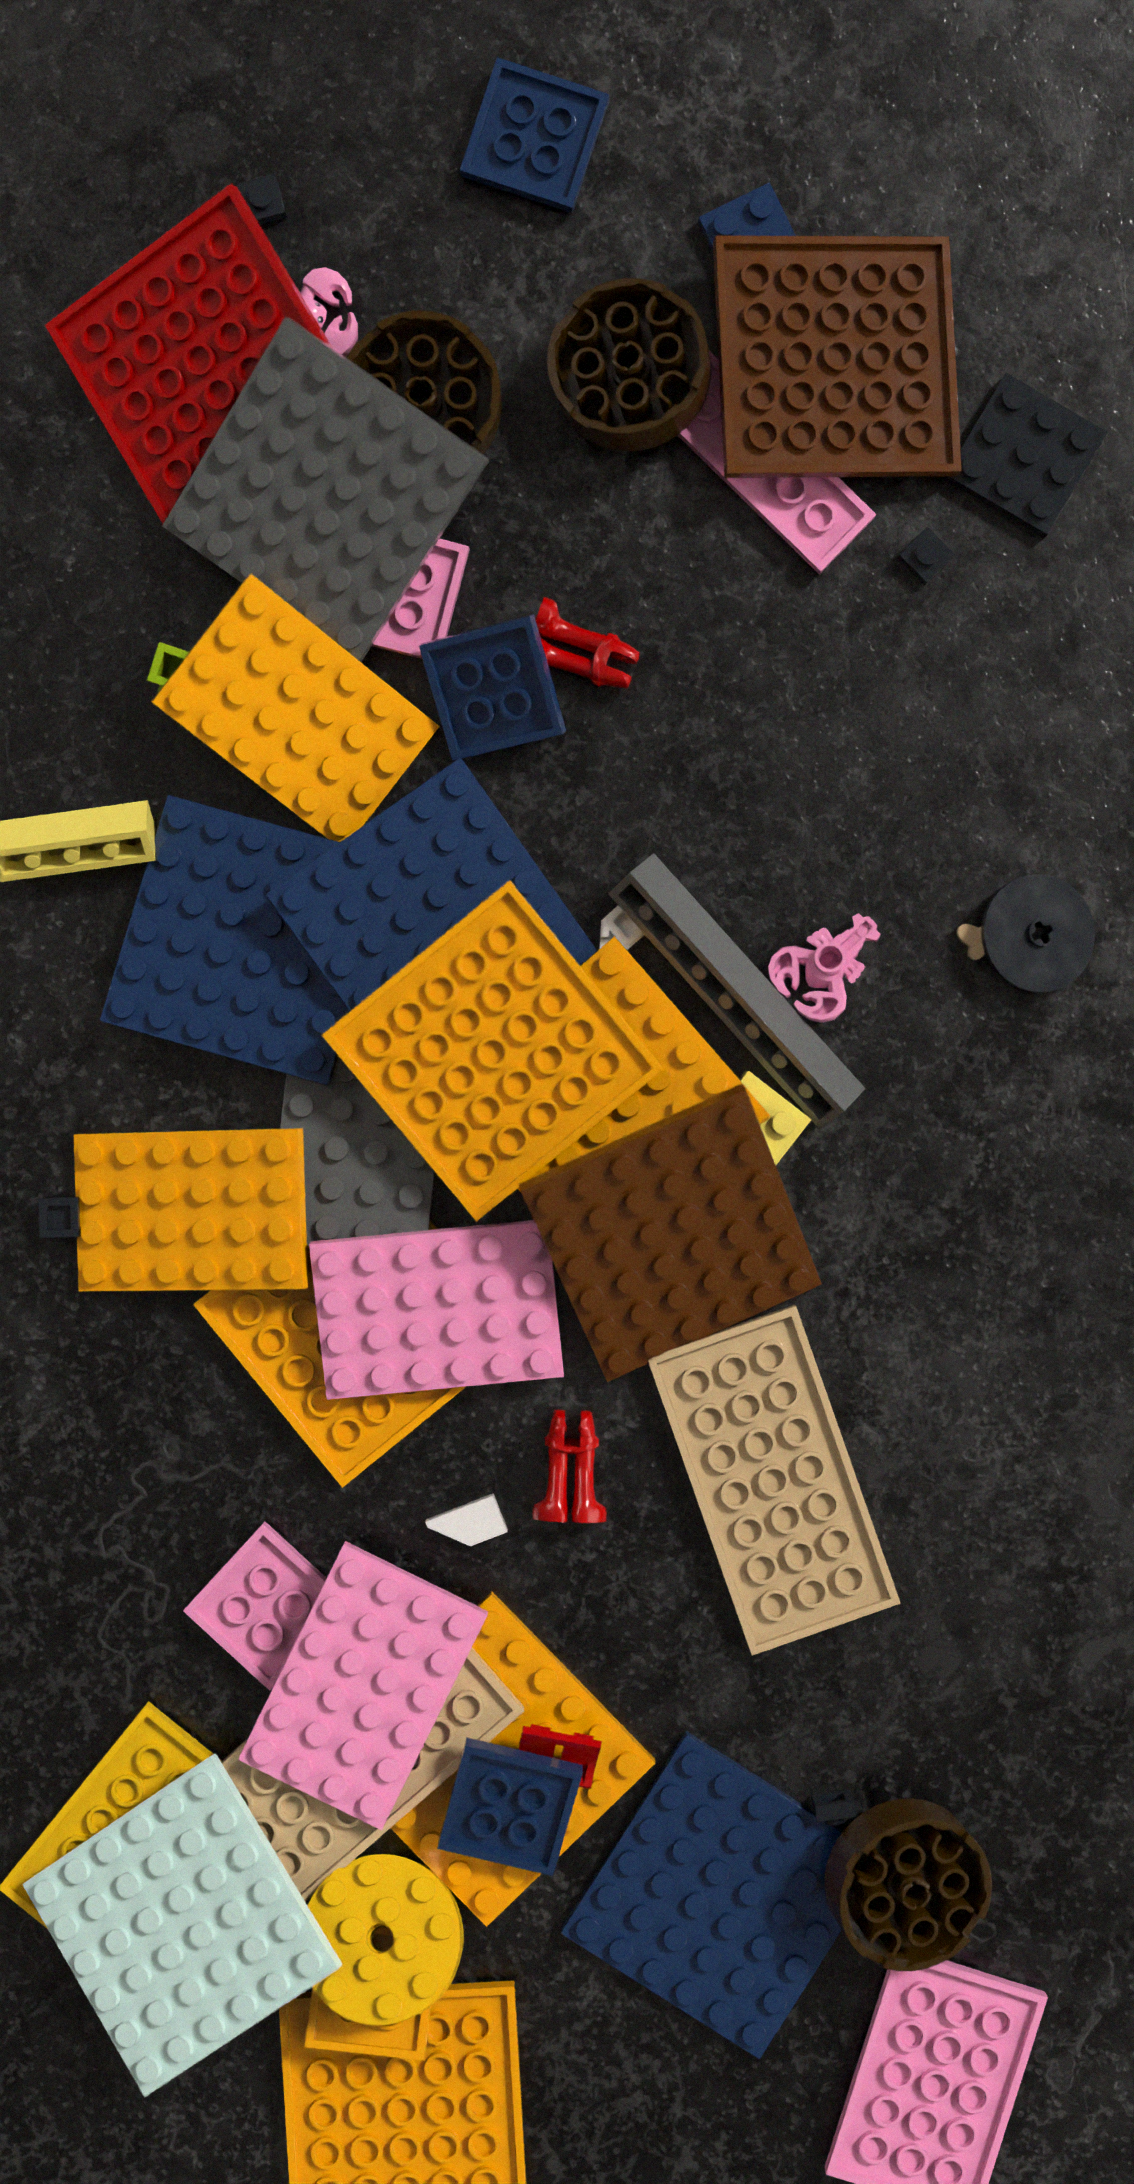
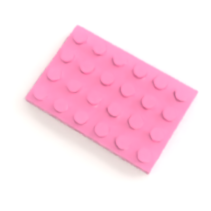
(436, 1309)
(363, 1685)
(936, 2078)

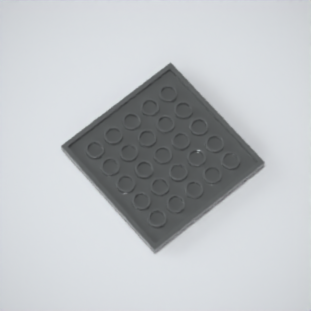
(325, 488)

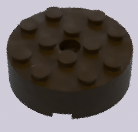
(622, 325)
(441, 357)
(907, 1884)

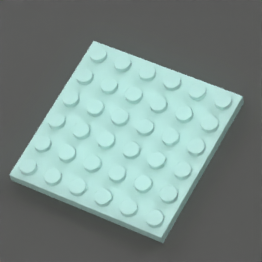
(181, 1925)

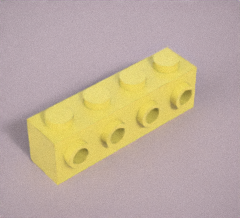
(76, 841)

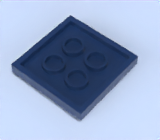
(534, 135)
(492, 687)
(510, 1806)

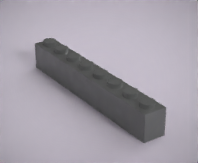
(737, 991)

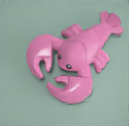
(324, 283)
(823, 968)

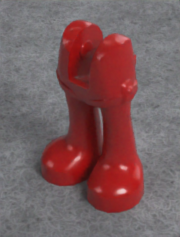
(603, 646)
(554, 1505)

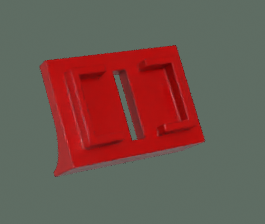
(576, 1748)

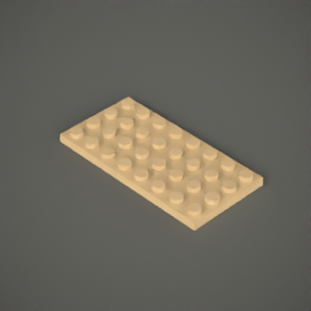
(773, 1480)
(319, 1838)

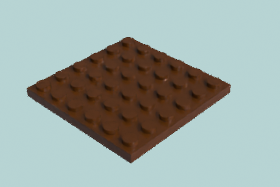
(836, 356)
(672, 1232)

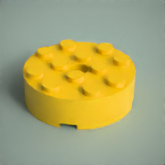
(426, 1946)

